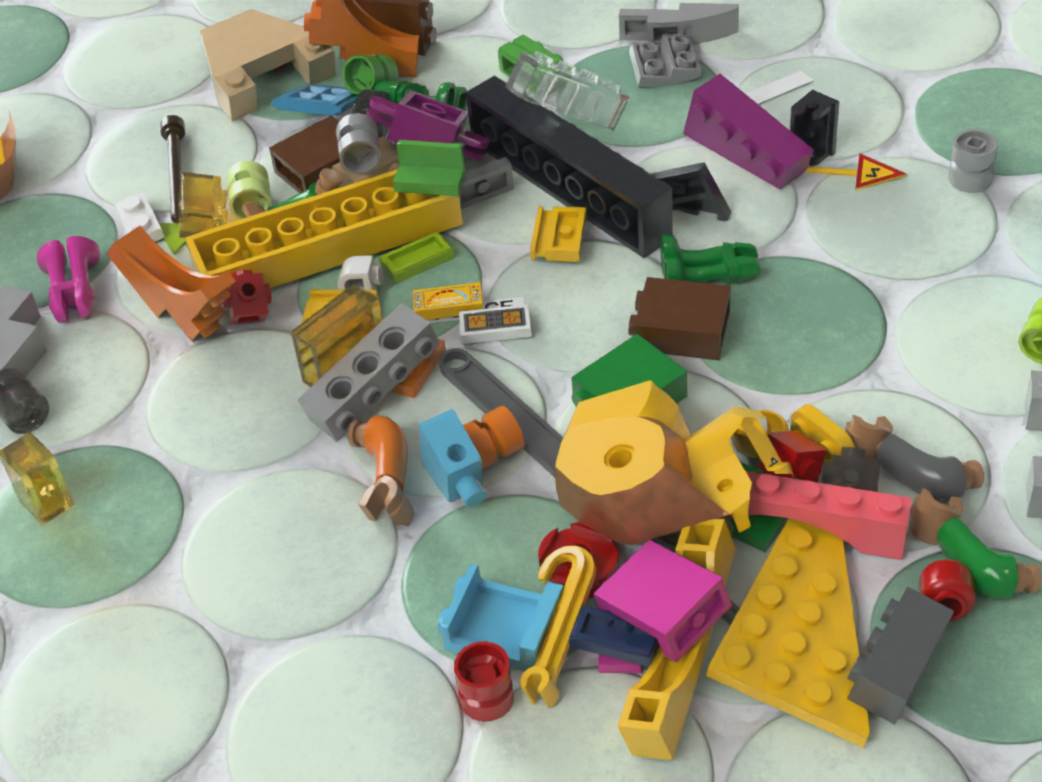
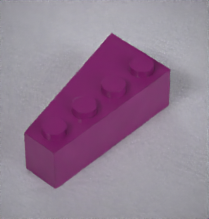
(745, 133)

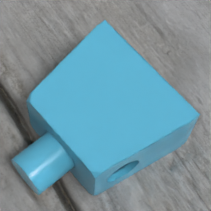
(451, 459)

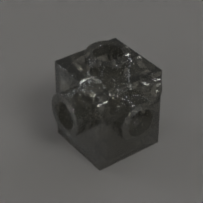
(852, 458)

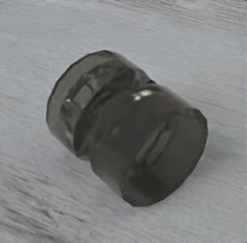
(21, 404)

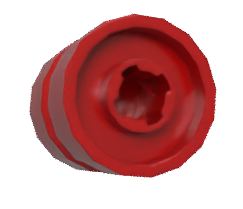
(484, 681)

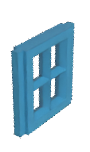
(316, 99)

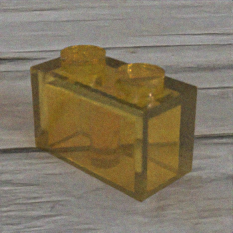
(200, 204)
(36, 478)

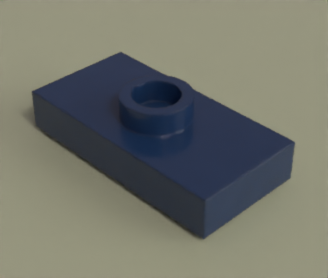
(612, 637)

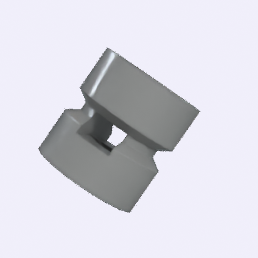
(358, 143)
(973, 160)

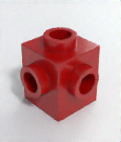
(248, 298)

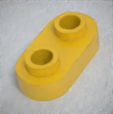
(820, 429)

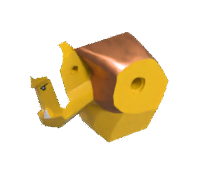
(633, 460)

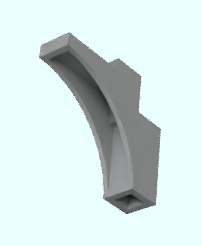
(19, 338)

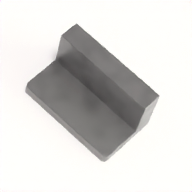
(486, 182)

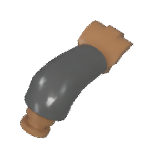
(911, 466)

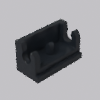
(816, 123)

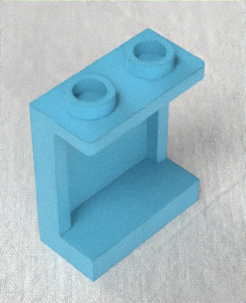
(498, 615)

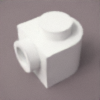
(360, 272)

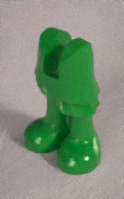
(446, 93)

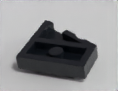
(695, 190)

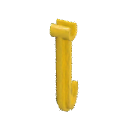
(545, 672)

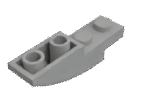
(695, 20)

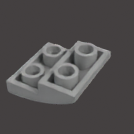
(666, 63)

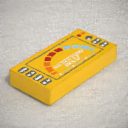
(447, 300)

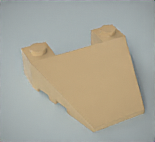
(253, 45)

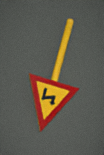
(869, 172)

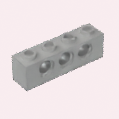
(369, 371)

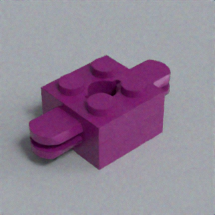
(427, 120)

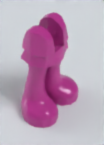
(76, 292)

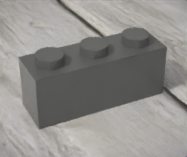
(898, 654)

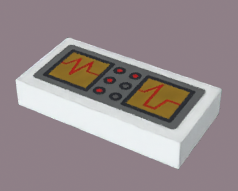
(495, 324)

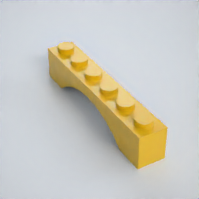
(662, 697)

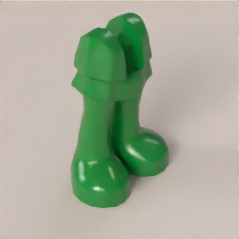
(724, 262)

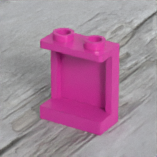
(665, 597)

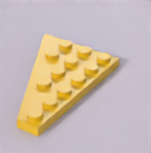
(798, 635)

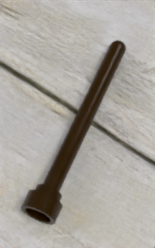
(173, 130)

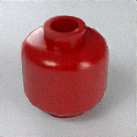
(949, 585)

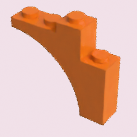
(357, 33)
(170, 286)

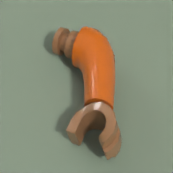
(389, 446)

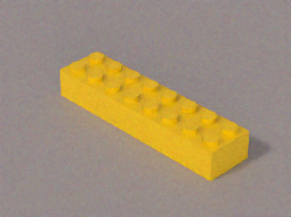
(323, 231)

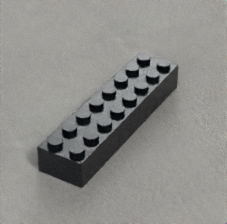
(572, 166)

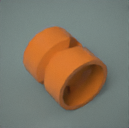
(495, 435)

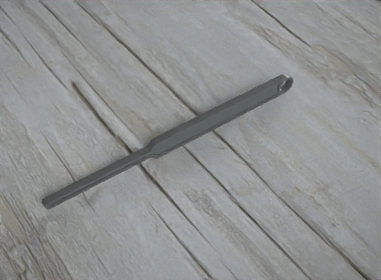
(540, 438)

